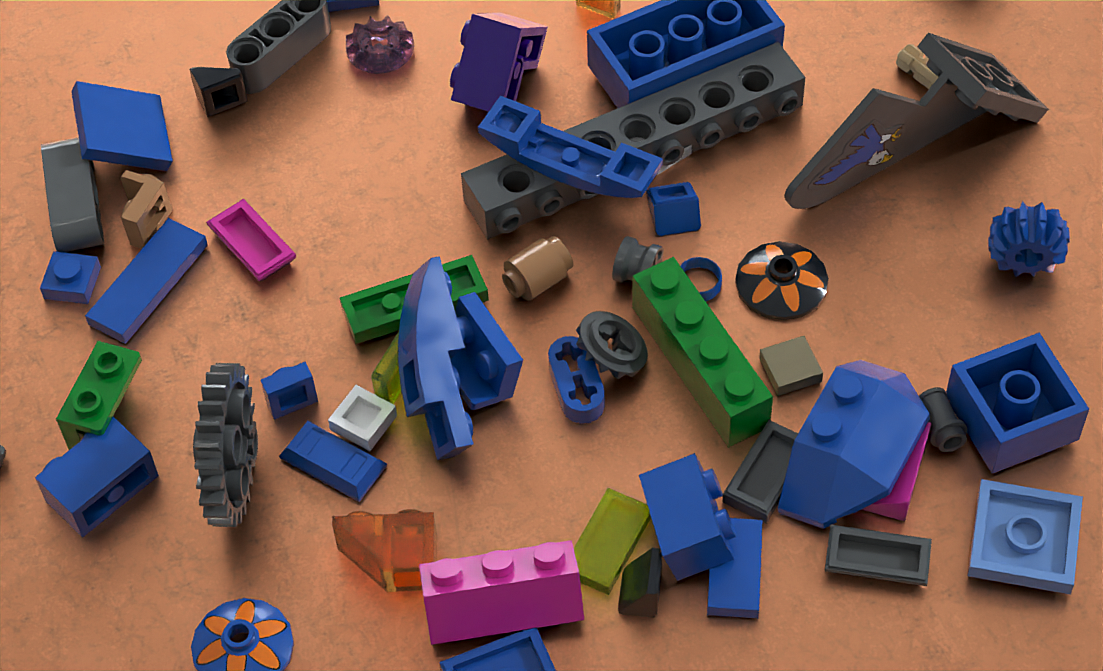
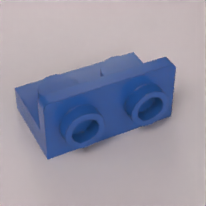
(489, 361)

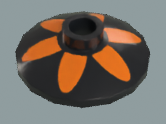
(781, 294)

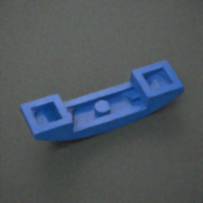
(567, 158)

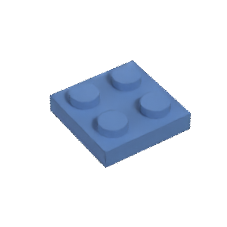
(1025, 536)

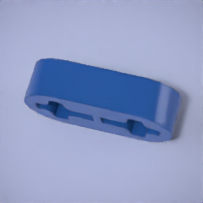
(567, 381)

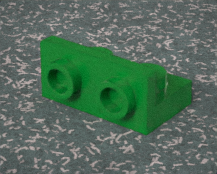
(97, 392)

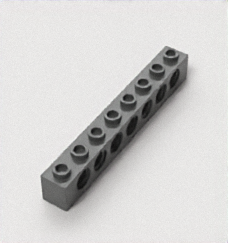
(686, 114)

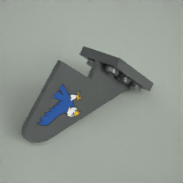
(894, 126)

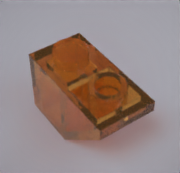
(388, 545)

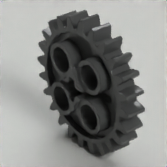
(225, 444)

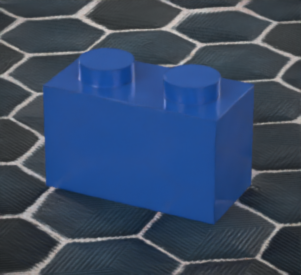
(97, 477)
(686, 516)

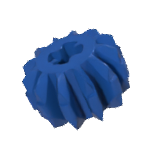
(1028, 239)

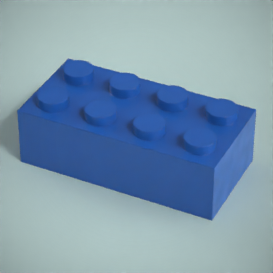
(676, 42)

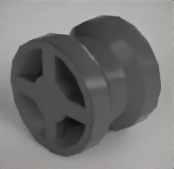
(634, 258)

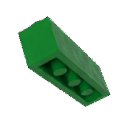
(701, 352)

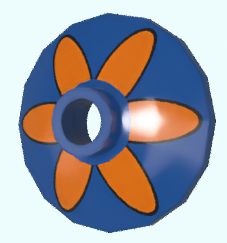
(265, 648)

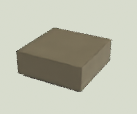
(791, 365)

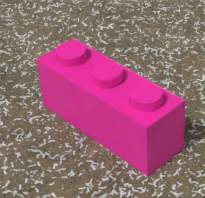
(501, 592)

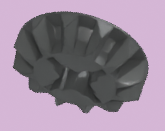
(628, 349)

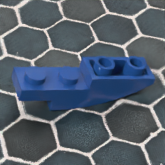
(426, 343)

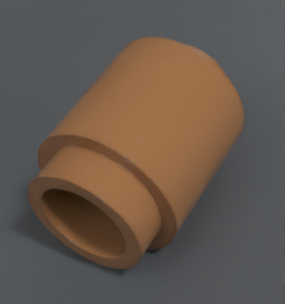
(537, 268)

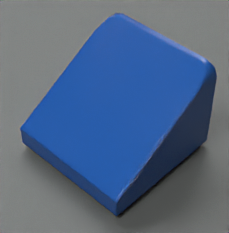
(674, 208)

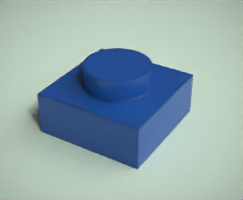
(70, 277)
(289, 390)

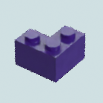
(494, 58)

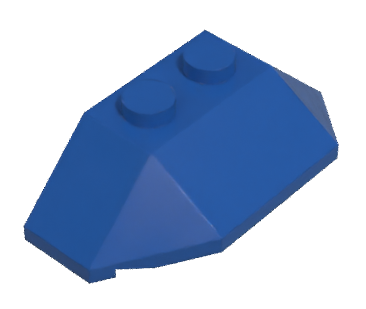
(852, 444)

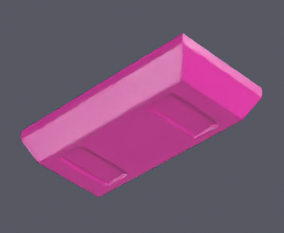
(251, 240)

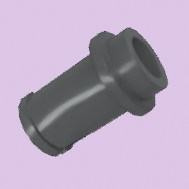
(946, 430)

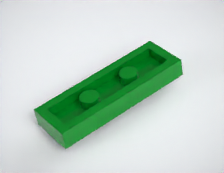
(379, 308)

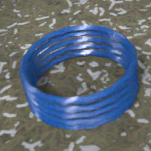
(710, 265)

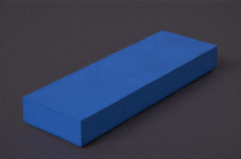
(146, 280)

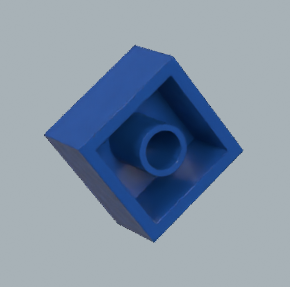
(1016, 402)

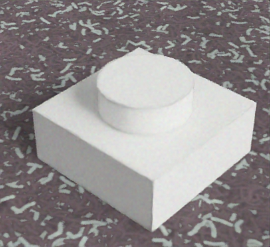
(362, 417)

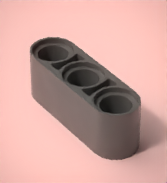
(278, 41)
(71, 196)

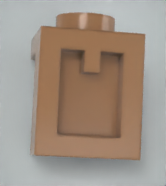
(146, 207)

